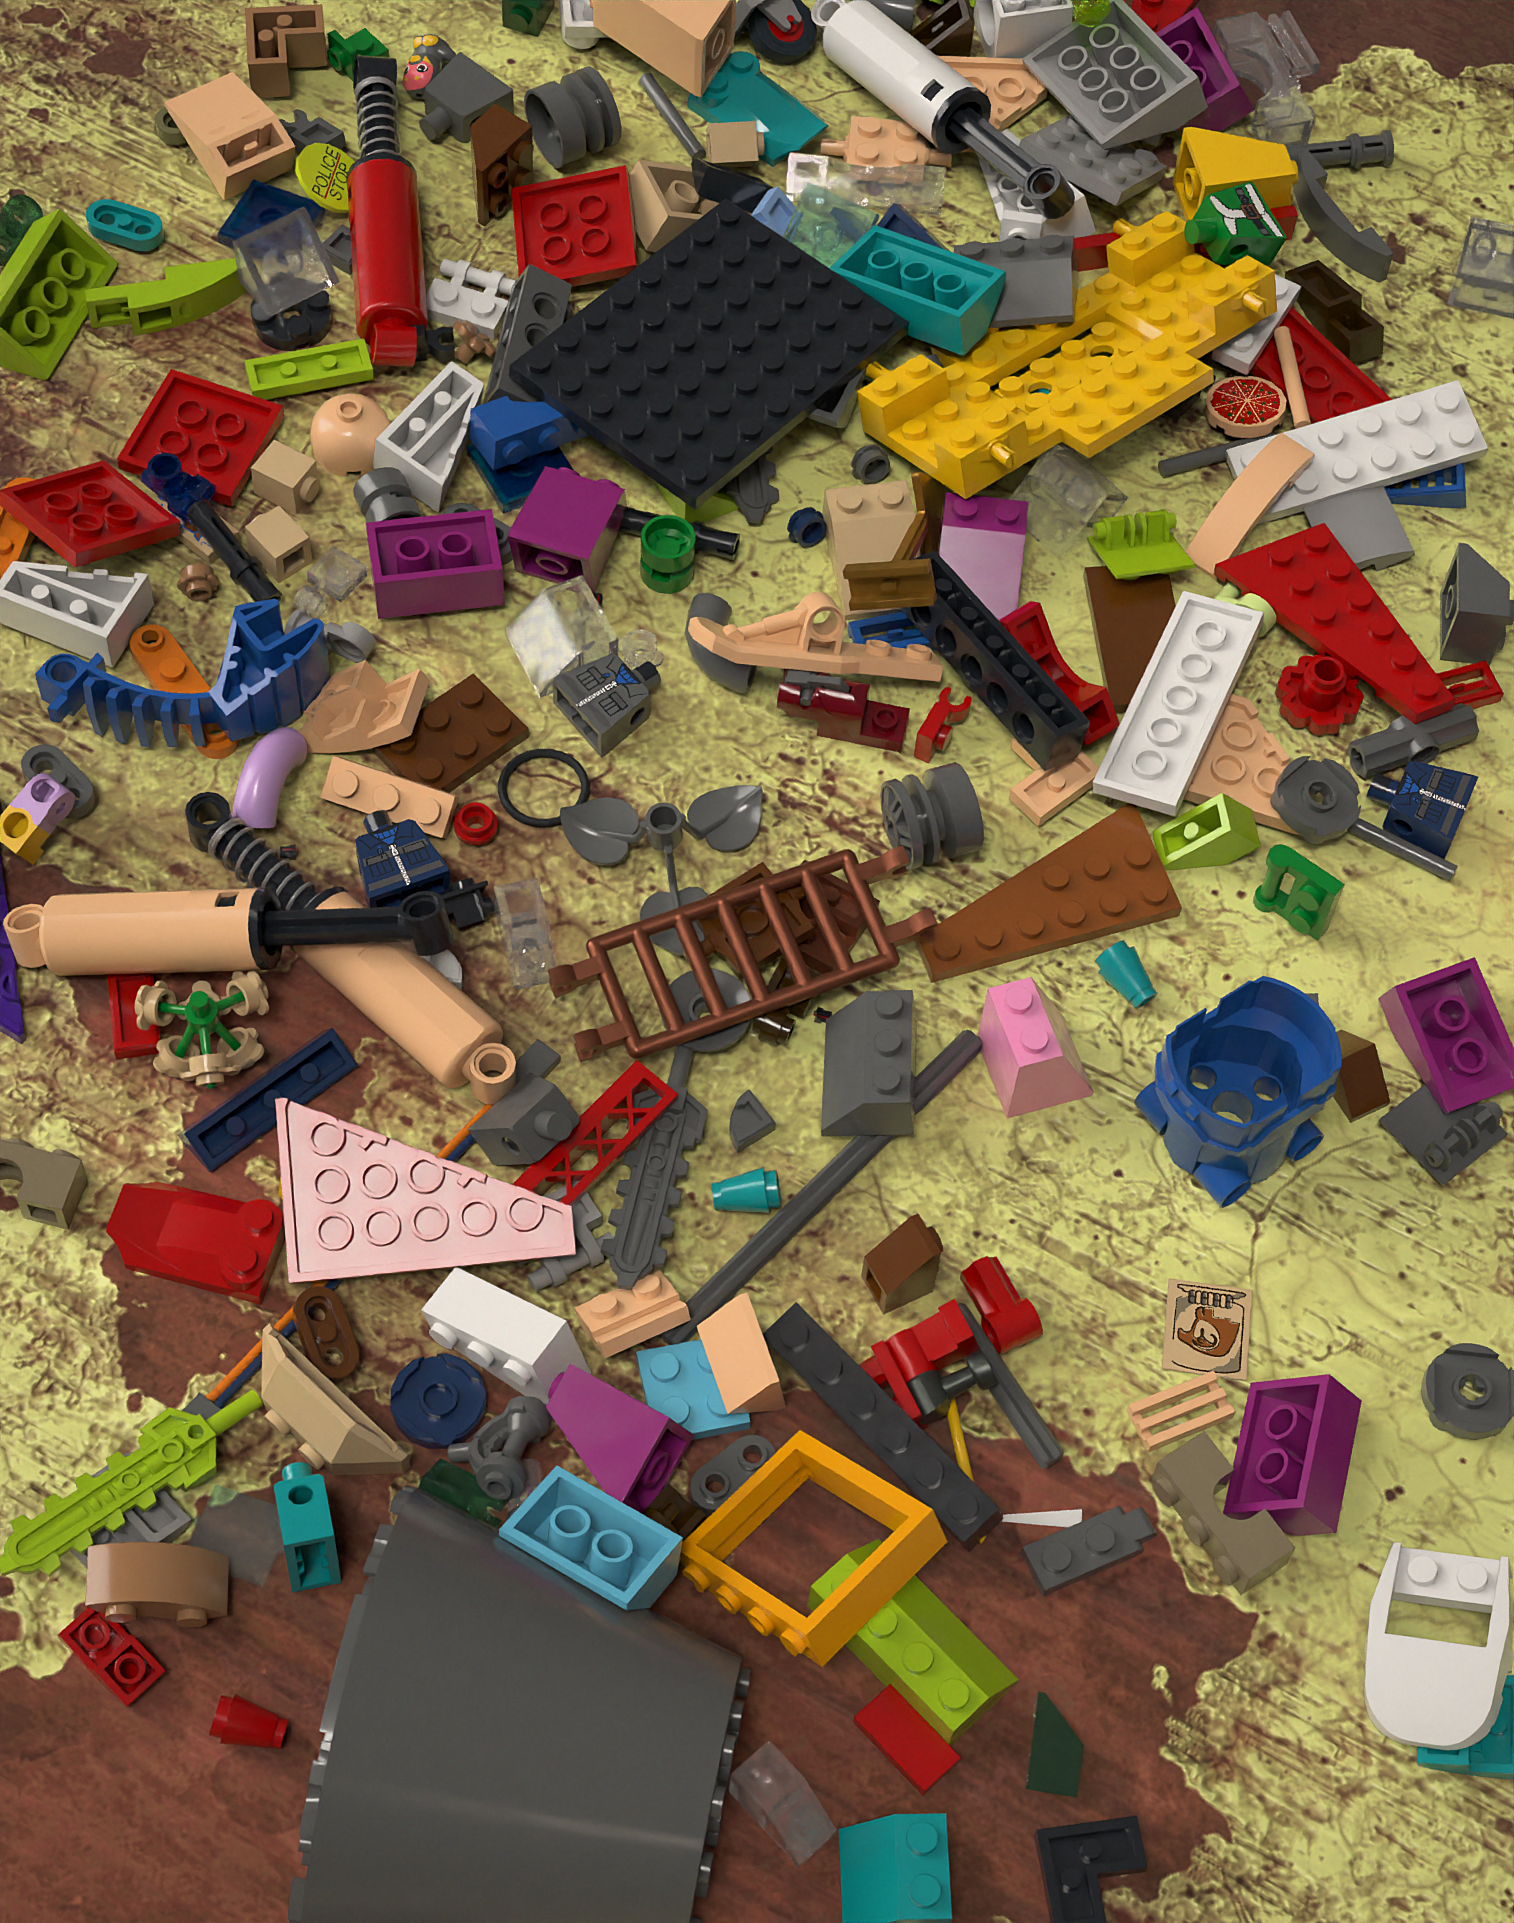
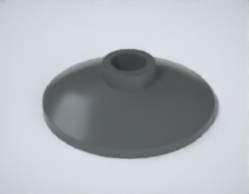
(692, 1005)

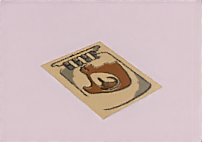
(1207, 1329)

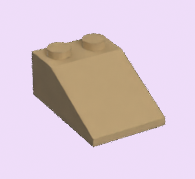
(664, 202)
(865, 527)

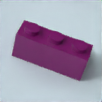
(1200, 50)
(435, 563)
(1294, 1453)

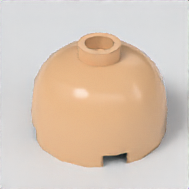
(346, 433)

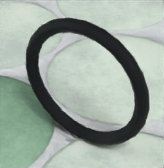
(516, 761)

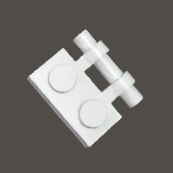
(455, 302)

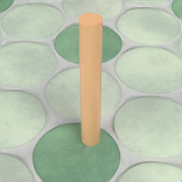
(1291, 377)

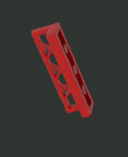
(587, 1135)

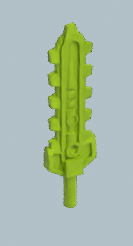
(173, 1453)

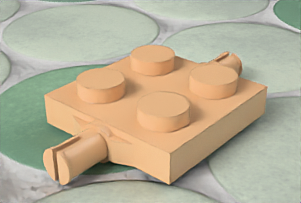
(884, 144)

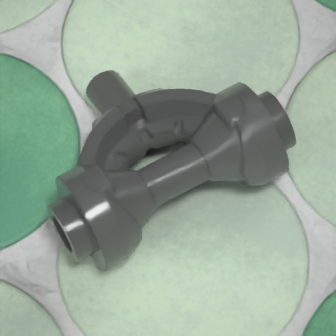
(503, 1473)

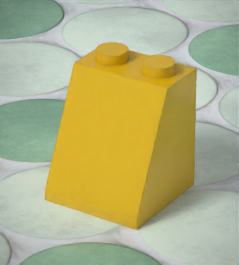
(1218, 161)

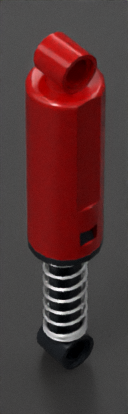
(384, 222)

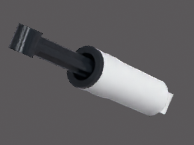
(931, 96)

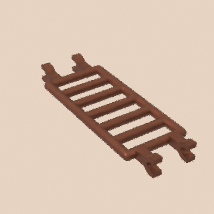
(624, 1030)

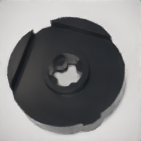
(285, 333)

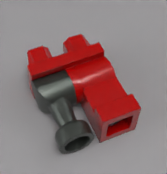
(913, 1361)

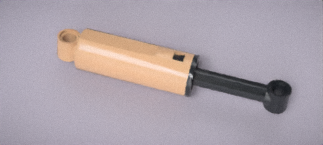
(205, 930)

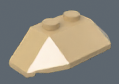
(322, 1416)

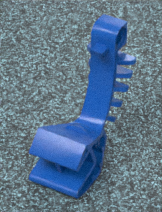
(259, 684)

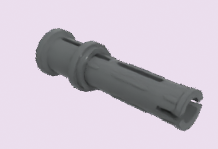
(1351, 151)

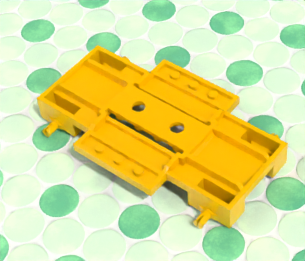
(1151, 311)

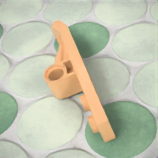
(797, 643)

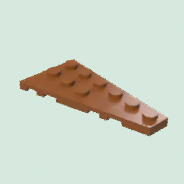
(1077, 893)

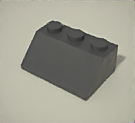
(1038, 281)
(870, 1066)

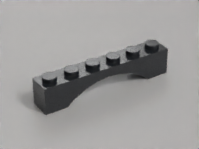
(883, 1426)

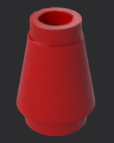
(247, 1724)

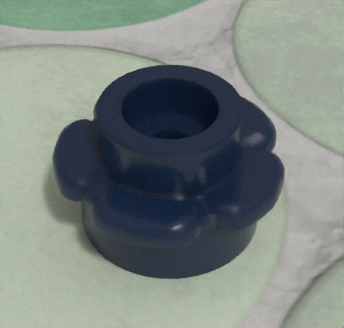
(806, 527)

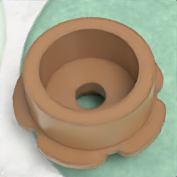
(197, 582)

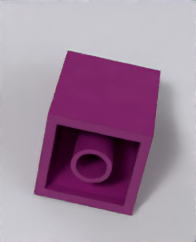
(567, 527)
(617, 1437)

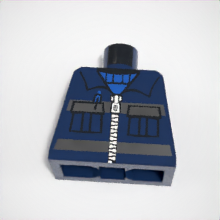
(1424, 804)
(397, 861)

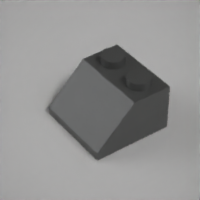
(1473, 609)

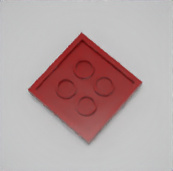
(577, 226)
(207, 428)
(89, 513)

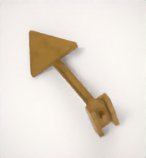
(903, 580)

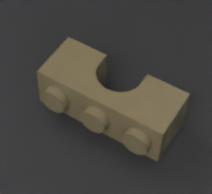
(49, 1181)
(1240, 1549)

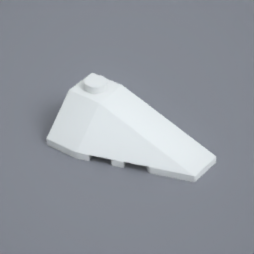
(1010, 197)

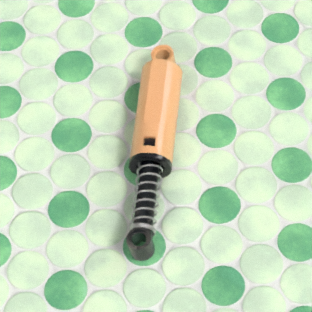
(382, 980)

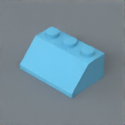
(595, 1540)

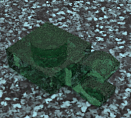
(461, 1490)

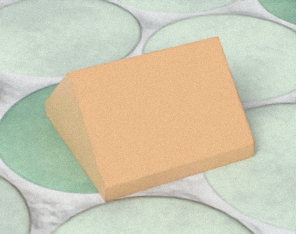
(741, 1359)

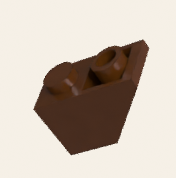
(903, 1265)

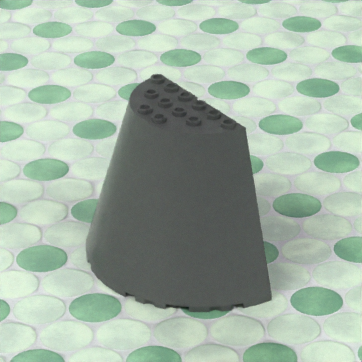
(511, 1743)

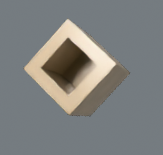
(734, 144)
(285, 477)
(278, 544)

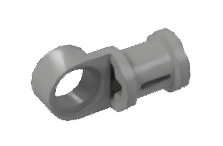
(348, 640)

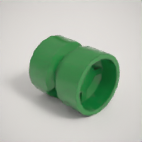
(667, 554)

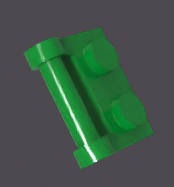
(1312, 895)

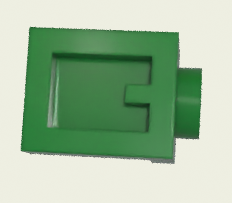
(343, 51)

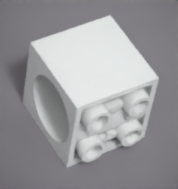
(1019, 26)

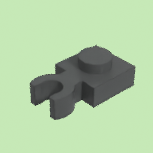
(317, 131)

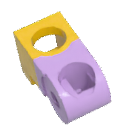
(34, 816)

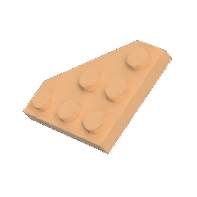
(1005, 81)
(1241, 763)

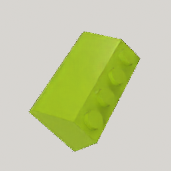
(46, 293)
(923, 1652)

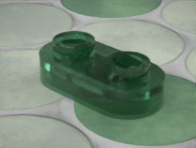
(12, 230)

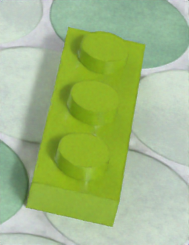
(309, 369)

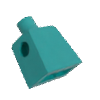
(306, 1528)

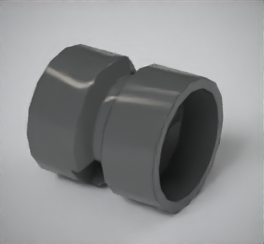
(385, 496)

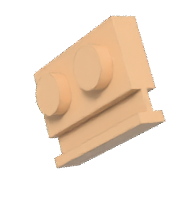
(632, 1316)

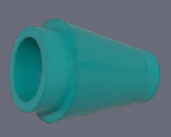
(1125, 972)
(748, 1192)

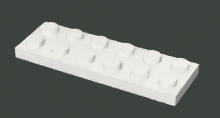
(1375, 447)
(1178, 703)

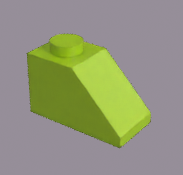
(1207, 835)

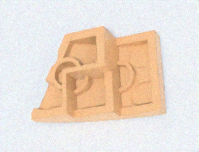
(363, 711)

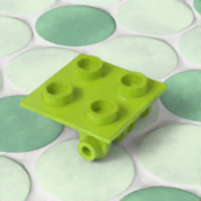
(1139, 545)

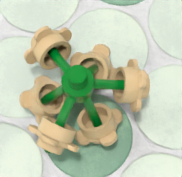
(179, 1054)

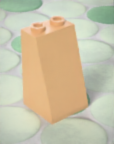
(674, 36)

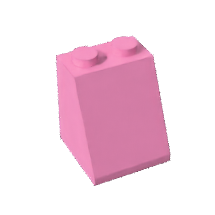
(1029, 1050)

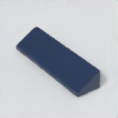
(253, 1107)

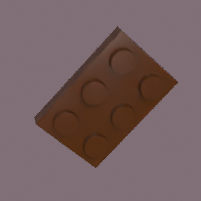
(455, 737)

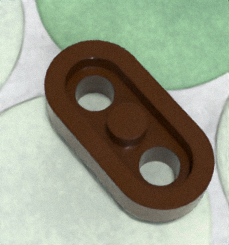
(328, 1335)

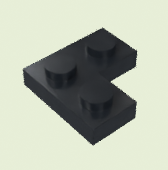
(1078, 1856)

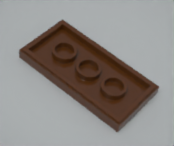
(1126, 626)

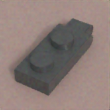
(1087, 1548)

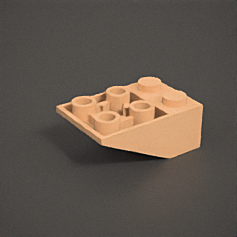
(232, 134)

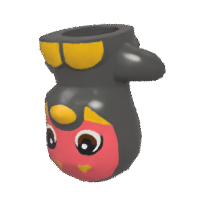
(427, 61)

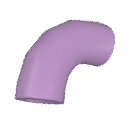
(265, 776)

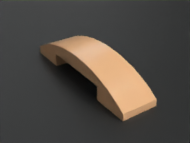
(1247, 501)

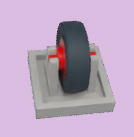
(777, 28)

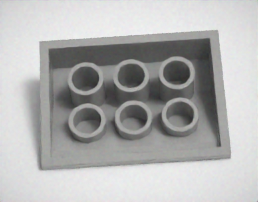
(1118, 78)

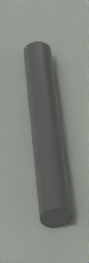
(672, 116)
(1201, 457)
(1403, 849)

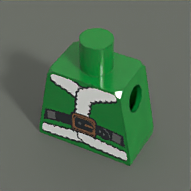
(1236, 225)

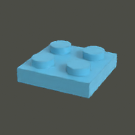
(683, 1387)

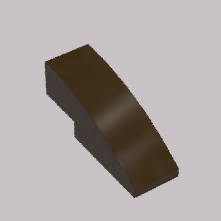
(1337, 311)

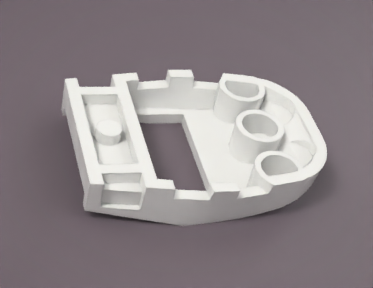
(1431, 1688)

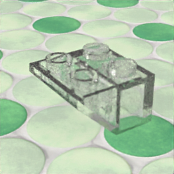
(1485, 269)
(1066, 500)
(560, 633)

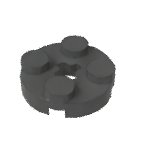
(1306, 816)
(1451, 1409)

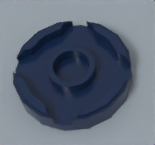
(438, 1401)

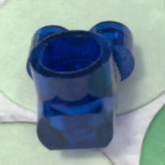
(174, 485)

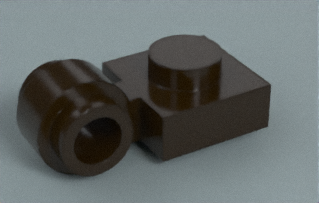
(777, 1025)

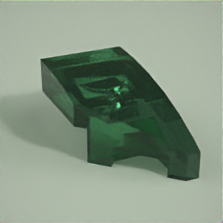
(1054, 1751)

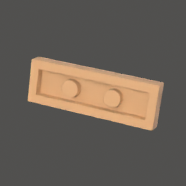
(377, 790)

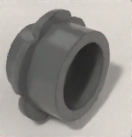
(870, 463)

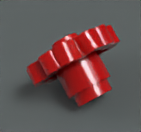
(1318, 694)

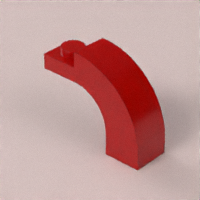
(1033, 633)

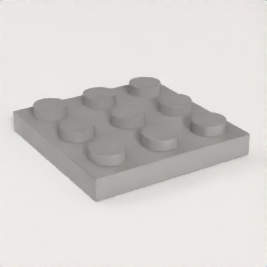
(1108, 173)

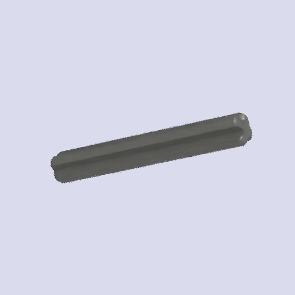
(1015, 1402)

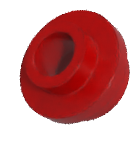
(475, 814)

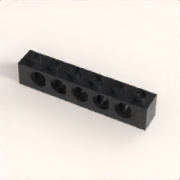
(999, 669)

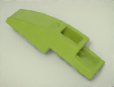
(158, 305)

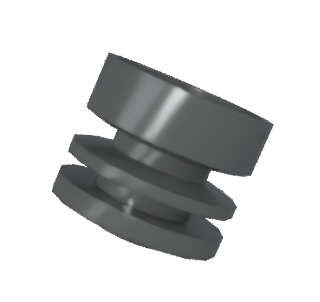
(573, 117)
(933, 815)

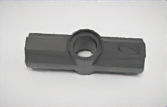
(1412, 742)

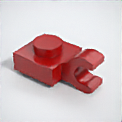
(935, 730)

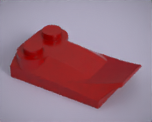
(198, 1238)

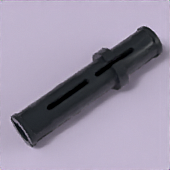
(707, 538)
(243, 567)

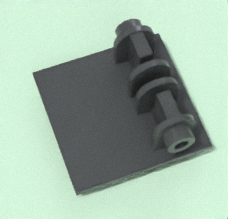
(1440, 1140)

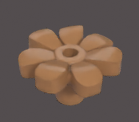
(472, 342)

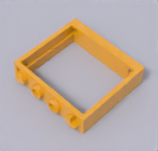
(842, 1614)

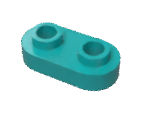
(129, 225)

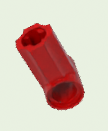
(1004, 1315)

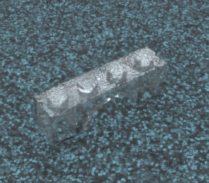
(1282, 112)
(910, 185)

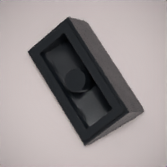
(722, 183)

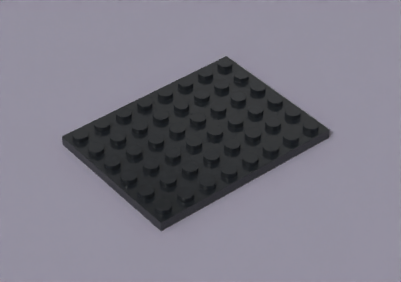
(709, 352)

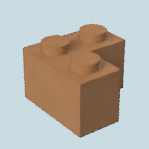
(282, 40)

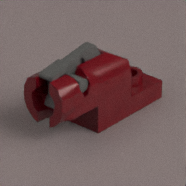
(842, 709)

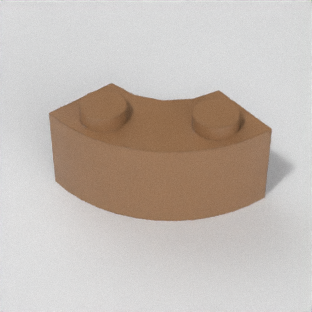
(157, 1582)

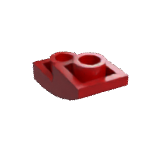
(111, 1655)

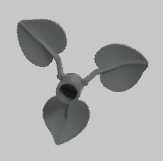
(605, 826)

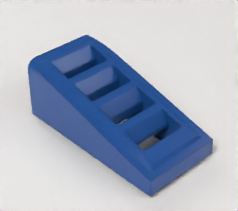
(1434, 496)

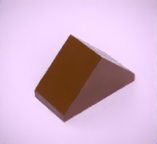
(1361, 1079)

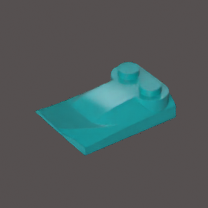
(746, 94)

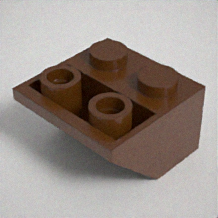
(500, 160)

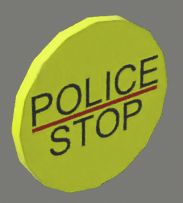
(323, 175)

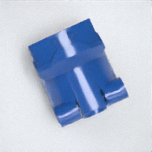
(1255, 1042)

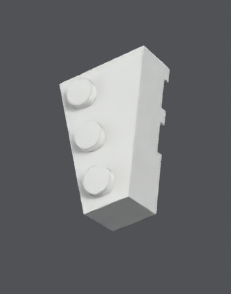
(431, 434)
(75, 608)
(502, 1333)

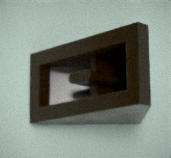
(948, 30)

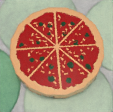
(1245, 406)

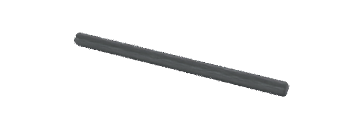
(815, 1195)

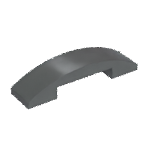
(1360, 250)

